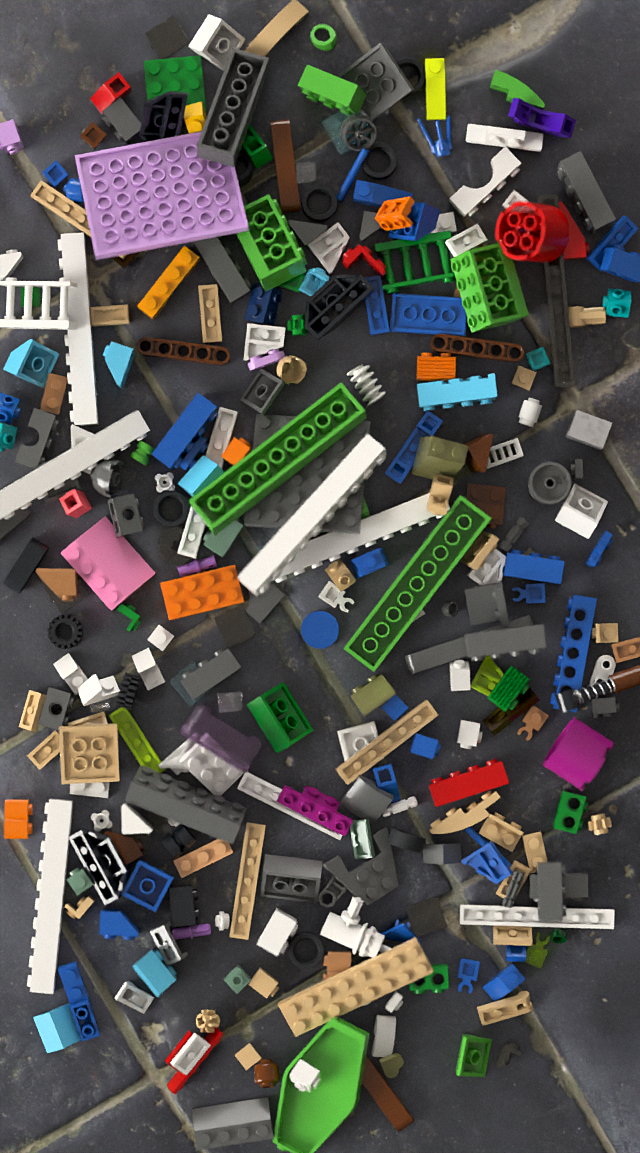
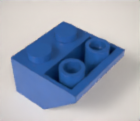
(424, 221)
(117, 923)

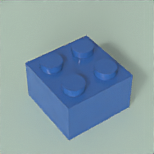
(147, 885)

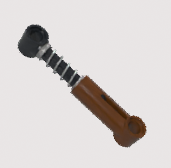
(616, 682)

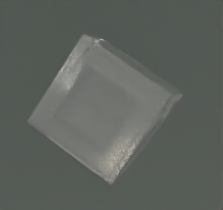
(230, 701)

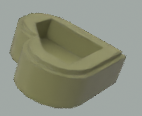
(392, 1064)

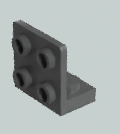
(487, 604)

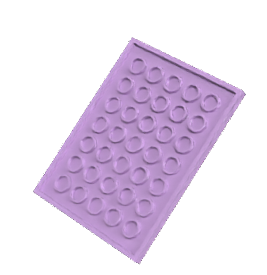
(157, 196)

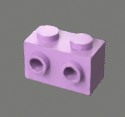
(10, 137)

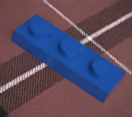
(618, 235)
(376, 307)

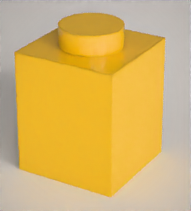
(195, 117)

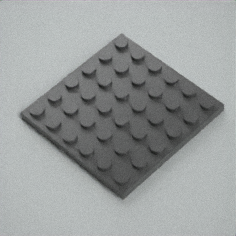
(289, 497)

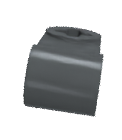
(334, 889)

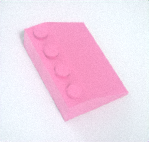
(108, 563)

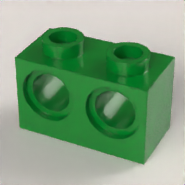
(565, 811)
(429, 984)

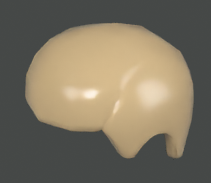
(291, 369)

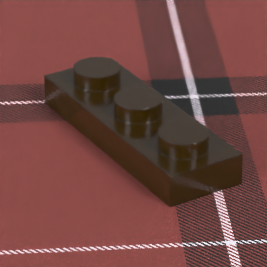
(499, 719)

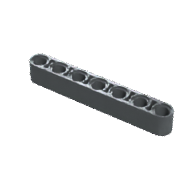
(451, 650)

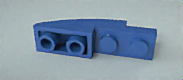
(79, 1001)

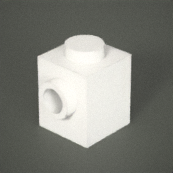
(459, 675)
(469, 734)
(305, 1076)

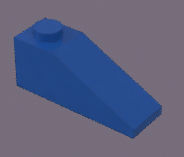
(376, 194)

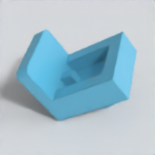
(313, 281)

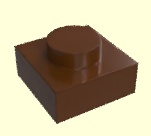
(93, 135)

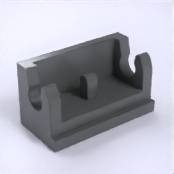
(167, 944)

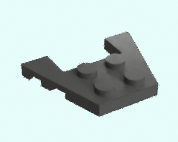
(373, 877)

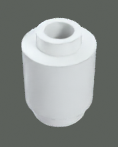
(530, 412)

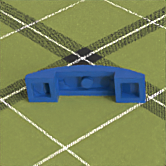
(405, 458)

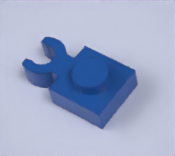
(533, 593)
(468, 971)

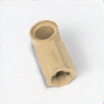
(583, 316)

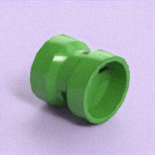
(142, 453)

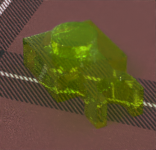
(536, 953)

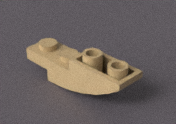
(458, 820)

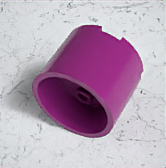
(577, 753)

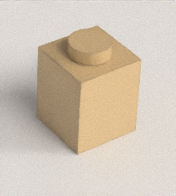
(264, 983)

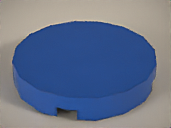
(319, 629)

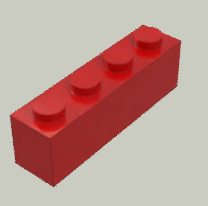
(469, 783)

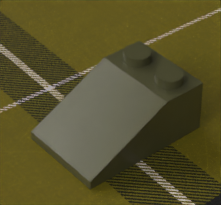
(372, 694)

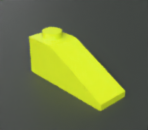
(435, 89)

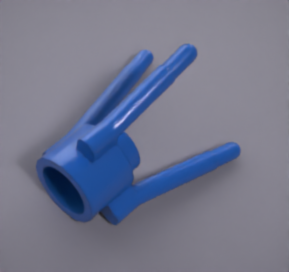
(441, 147)

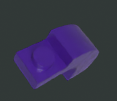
(541, 120)

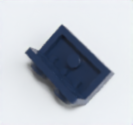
(263, 305)

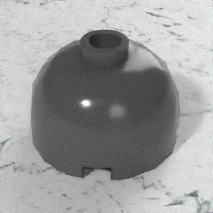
(108, 477)

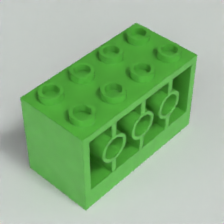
(271, 244)
(488, 287)

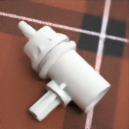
(348, 932)

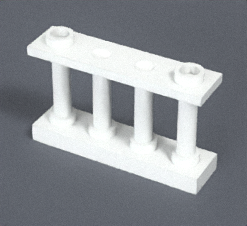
(45, 321)

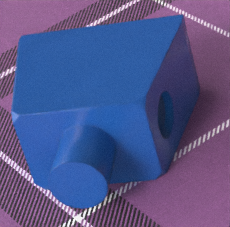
(369, 562)

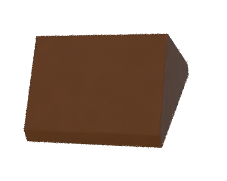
(478, 453)

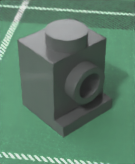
(604, 706)

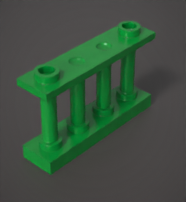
(404, 246)

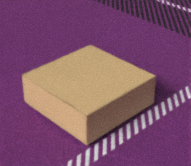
(248, 1056)

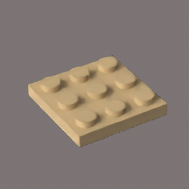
(89, 753)

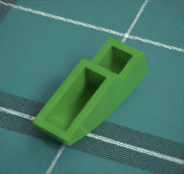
(515, 89)

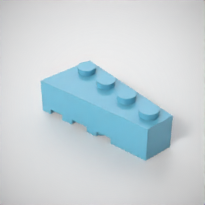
(457, 392)

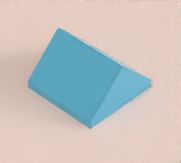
(200, 476)
(57, 1028)

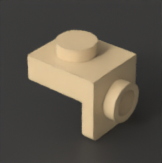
(340, 575)

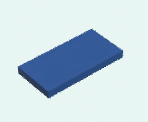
(428, 315)

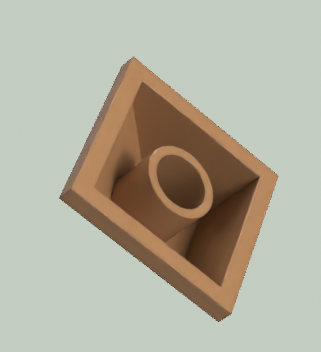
(61, 581)

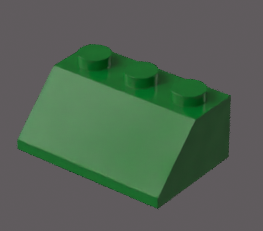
(280, 717)

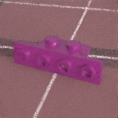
(316, 807)

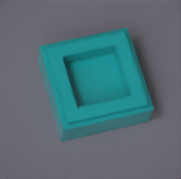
(538, 358)

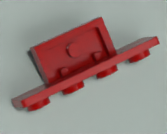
(179, 1079)

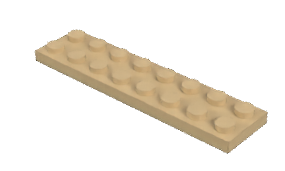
(355, 986)

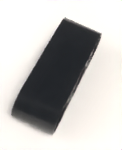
(26, 565)

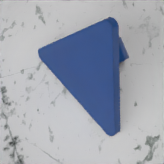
(400, 933)

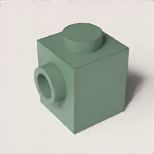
(79, 880)

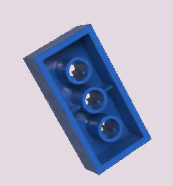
(185, 431)

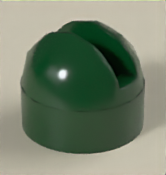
(559, 935)

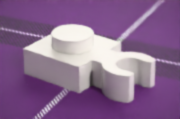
(334, 596)

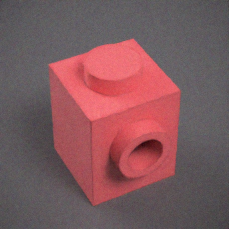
(75, 503)

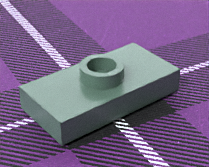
(362, 839)

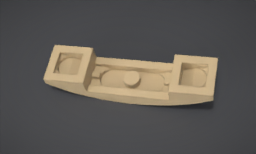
(277, 28)

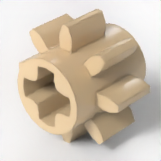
(599, 824)
(208, 1021)

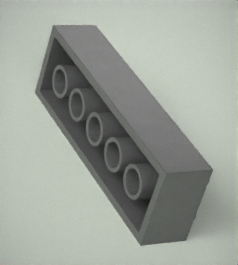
(233, 107)
(186, 804)

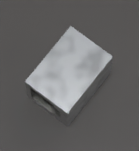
(588, 430)

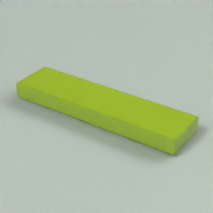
(136, 739)

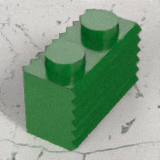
(508, 689)

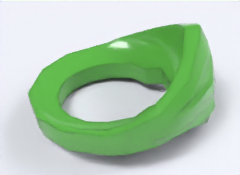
(327, 45)

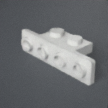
(504, 137)

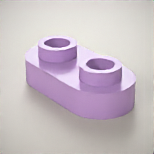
(273, 357)

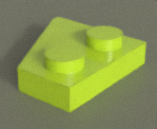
(486, 676)

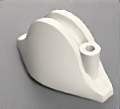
(172, 760)

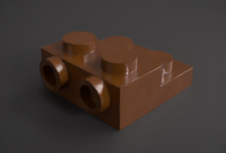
(489, 500)

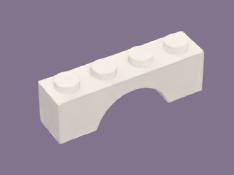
(468, 199)

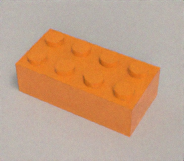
(202, 592)

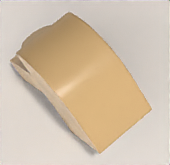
(439, 494)

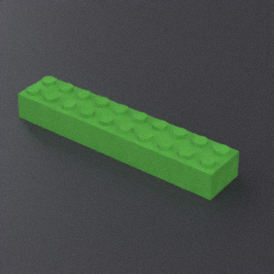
(278, 458)
(417, 583)

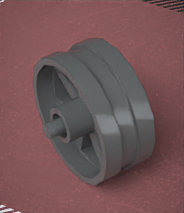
(358, 132)

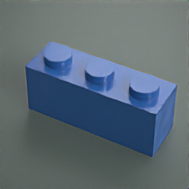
(533, 567)

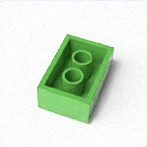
(331, 91)

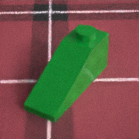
(256, 148)

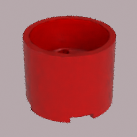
(532, 232)

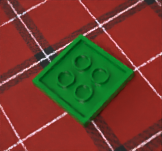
(176, 75)

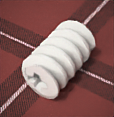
(366, 384)

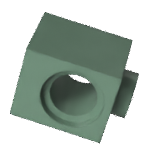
(237, 979)

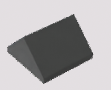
(262, 392)

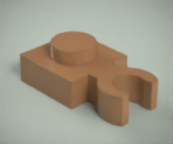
(534, 720)

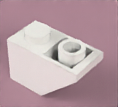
(9, 262)

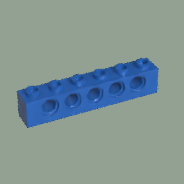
(586, 605)

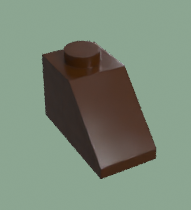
(127, 846)

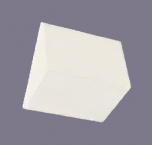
(133, 822)

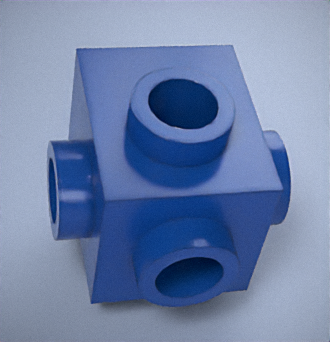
(9, 408)

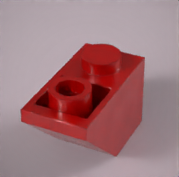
(110, 92)

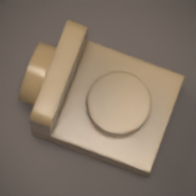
(605, 633)
(84, 904)

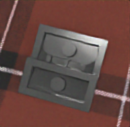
(366, 799)

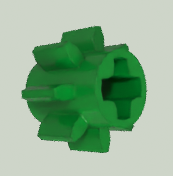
(297, 325)

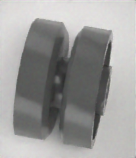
(560, 487)

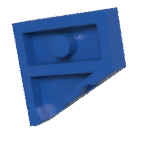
(603, 543)
(489, 863)

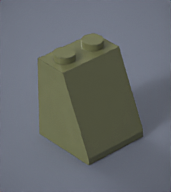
(438, 457)

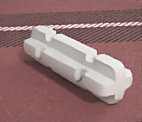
(400, 806)

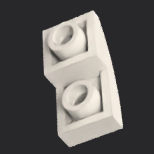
(384, 1036)

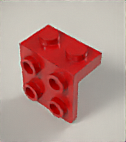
(353, 256)

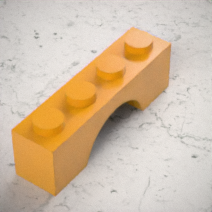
(167, 283)

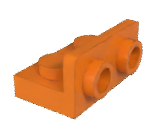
(394, 213)

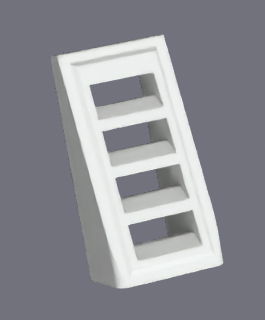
(519, 453)

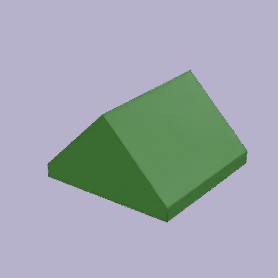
(473, 1056)

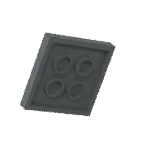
(379, 79)

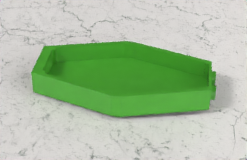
(311, 1117)

